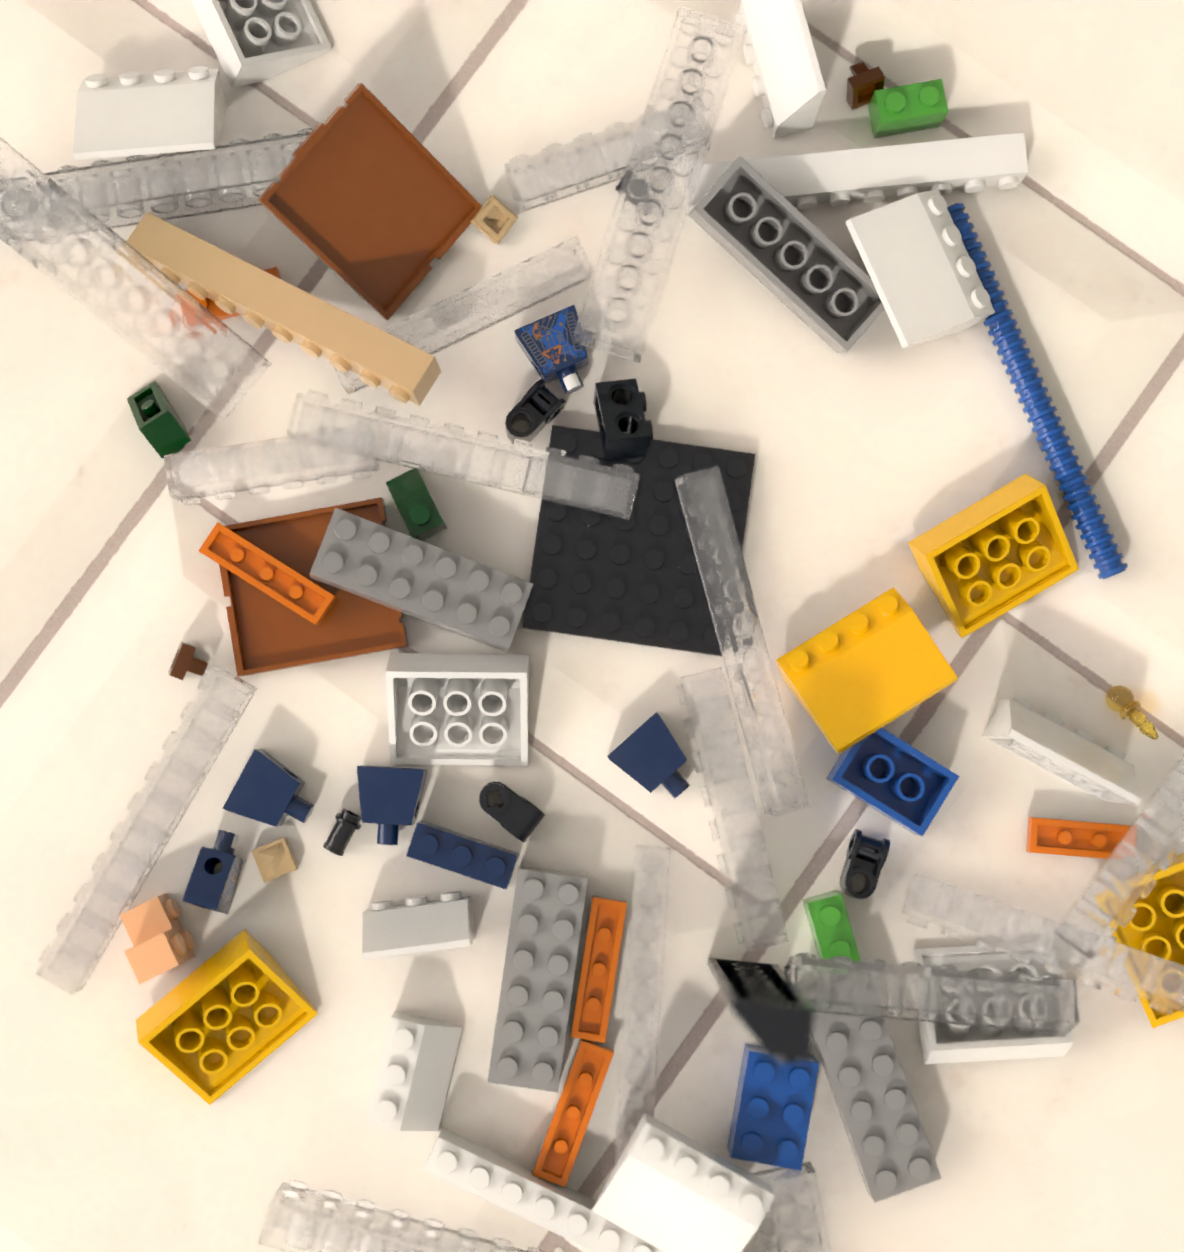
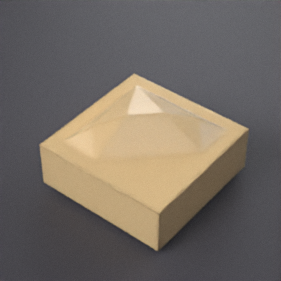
(494, 219)
(275, 859)

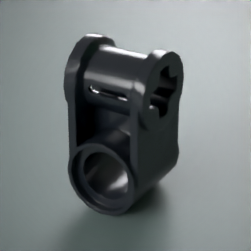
(537, 408)
(515, 814)
(864, 862)

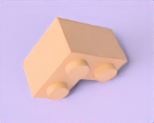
(156, 937)

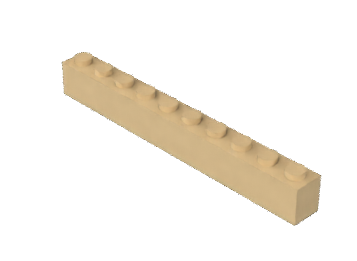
(287, 311)

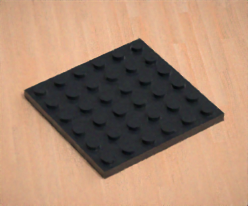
(638, 574)

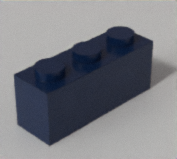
(462, 854)

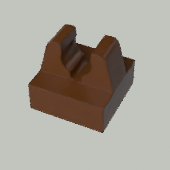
(863, 84)
(185, 662)

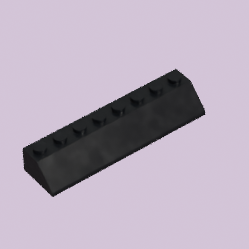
(767, 1006)

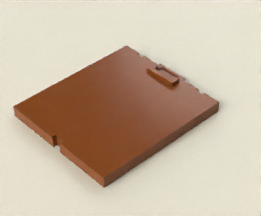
(370, 201)
(274, 637)

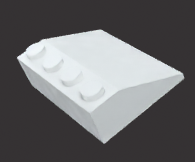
(261, 36)
(783, 64)
(148, 113)
(920, 268)
(458, 709)
(1063, 752)
(976, 1043)
(682, 1193)

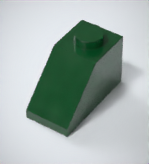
(158, 420)
(416, 505)

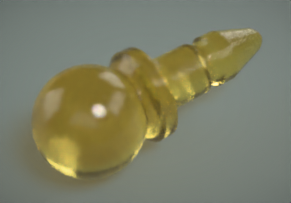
(1121, 700)

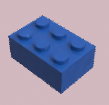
(894, 780)
(772, 1109)

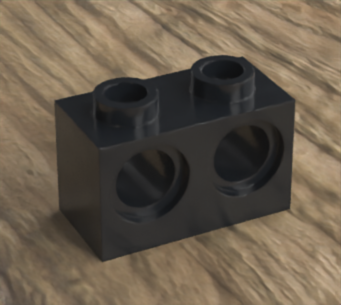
(616, 418)

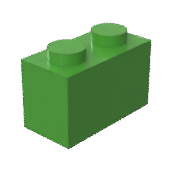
(907, 108)
(830, 926)

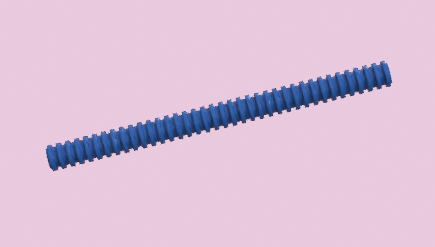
(1040, 410)

